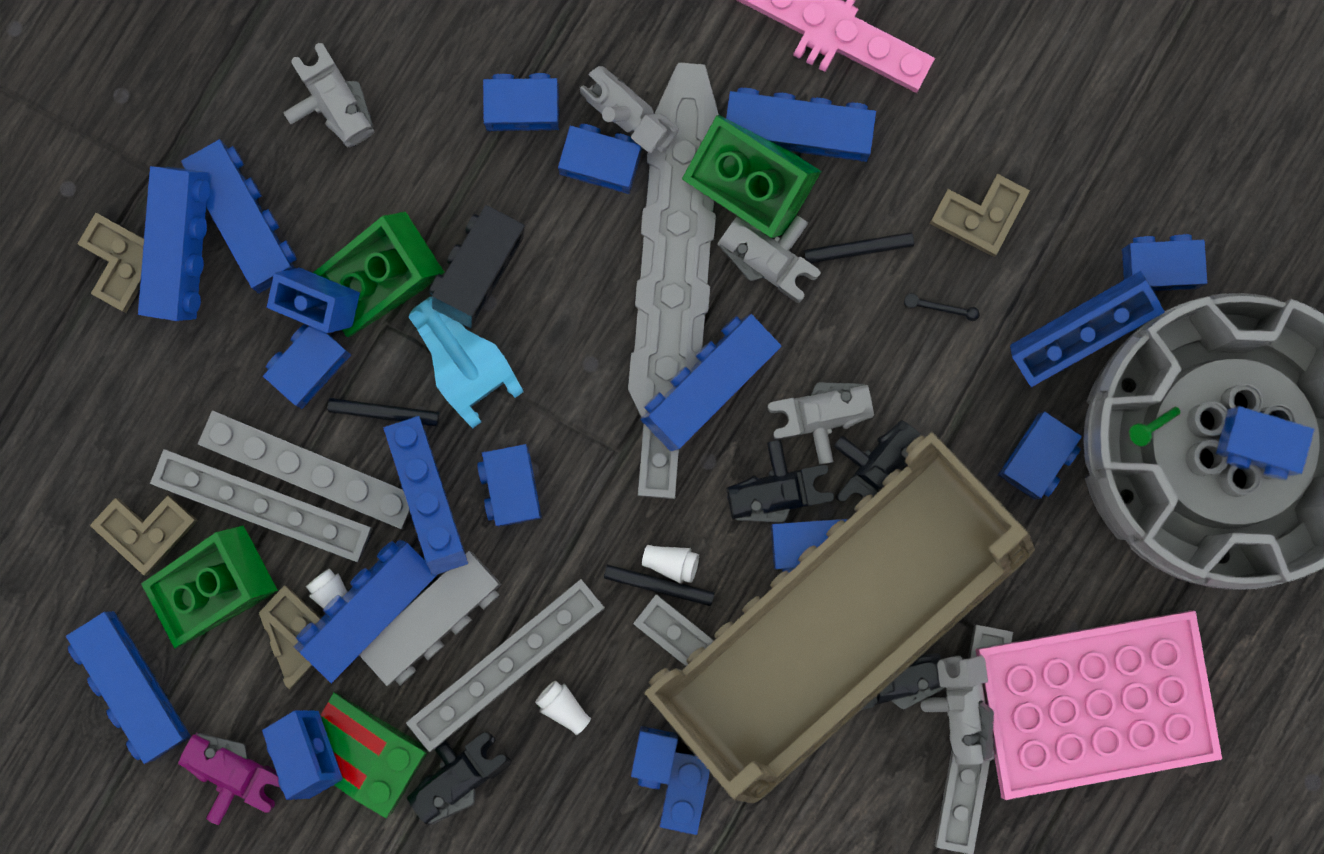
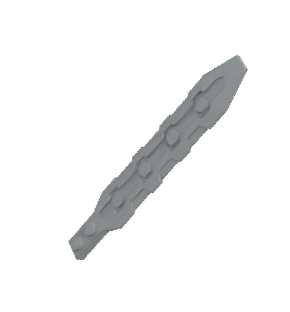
(673, 268)

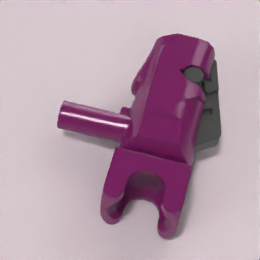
(228, 767)

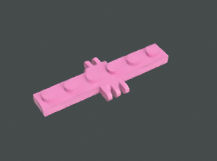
(833, 28)

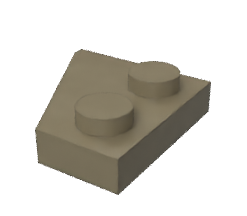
(283, 620)

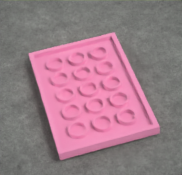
(1099, 704)

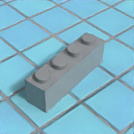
(429, 619)

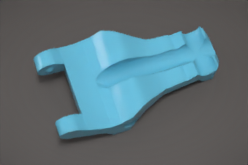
(463, 362)

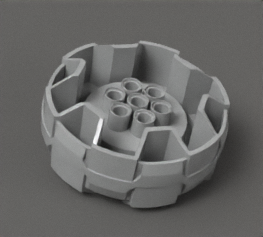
(1178, 509)

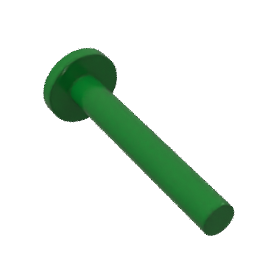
(1142, 435)

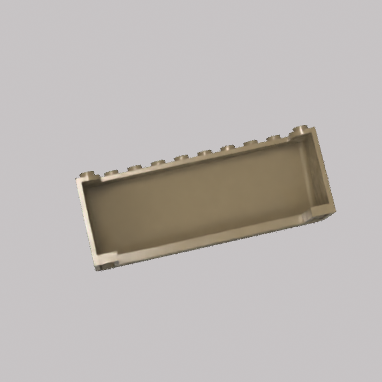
(842, 622)

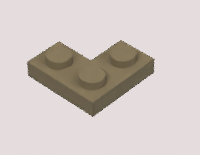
(984, 224)
(124, 252)
(148, 540)

